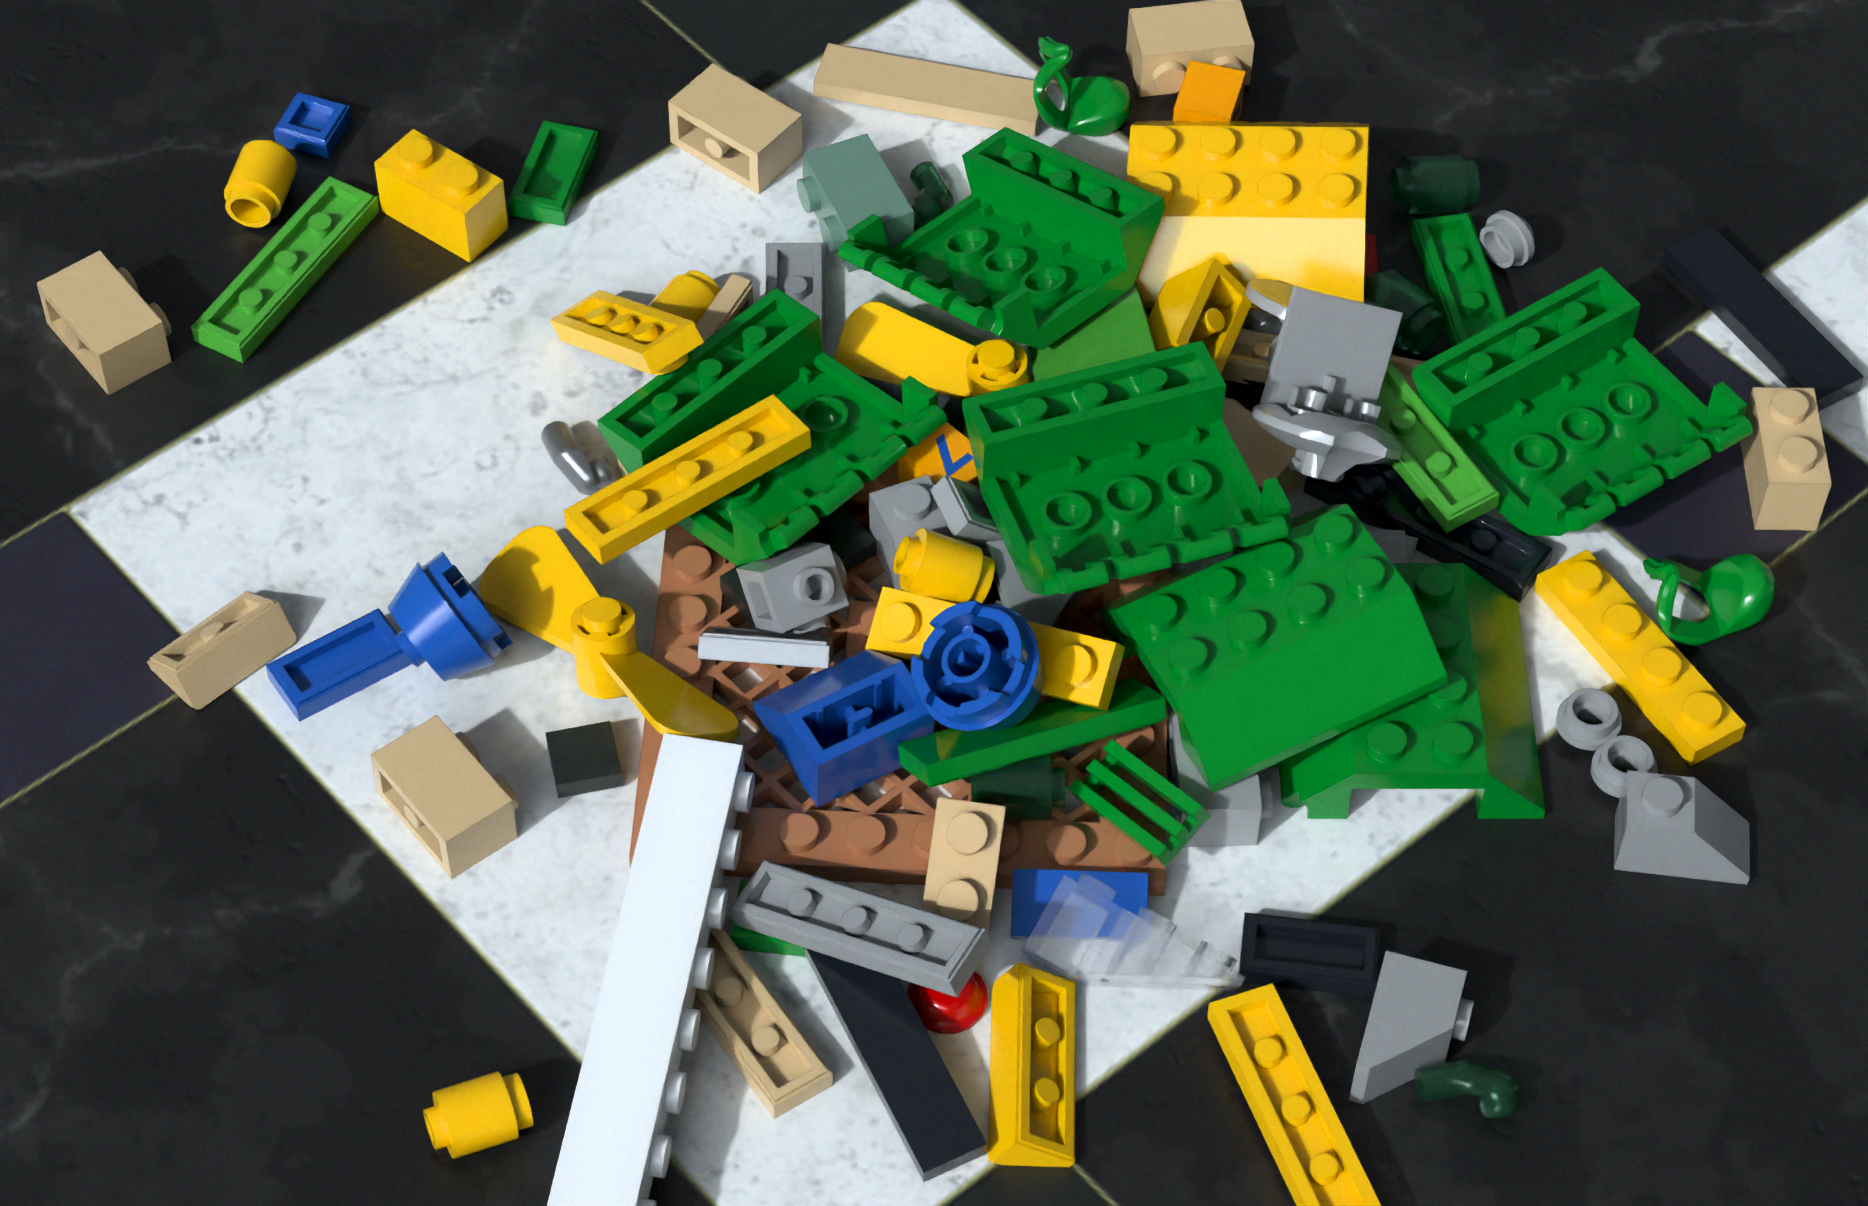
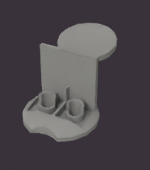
(1326, 378)

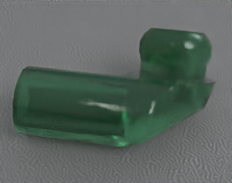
(932, 195)
(1469, 1078)

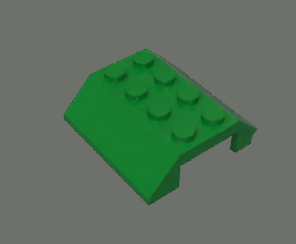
(1027, 249)
(758, 354)
(1573, 409)
(1118, 471)
(1279, 643)
(1455, 737)

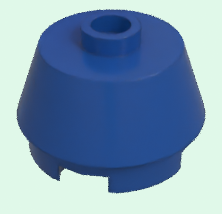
(445, 621)
(979, 668)

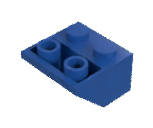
(845, 723)

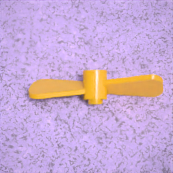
(893, 345)
(548, 595)

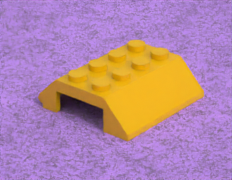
(1257, 199)

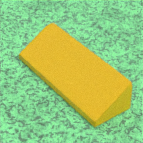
(1032, 1069)

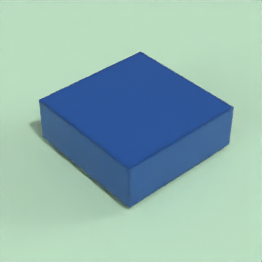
(313, 125)

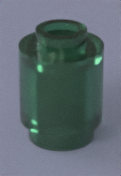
(1434, 184)
(1421, 315)
(1025, 788)

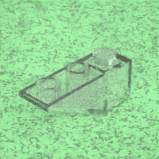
(1110, 947)

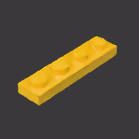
(628, 332)
(687, 479)
(1639, 657)
(1073, 664)
(1289, 1100)

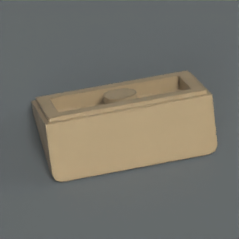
(223, 649)

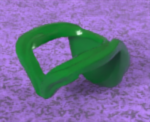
(1092, 103)
(1735, 589)

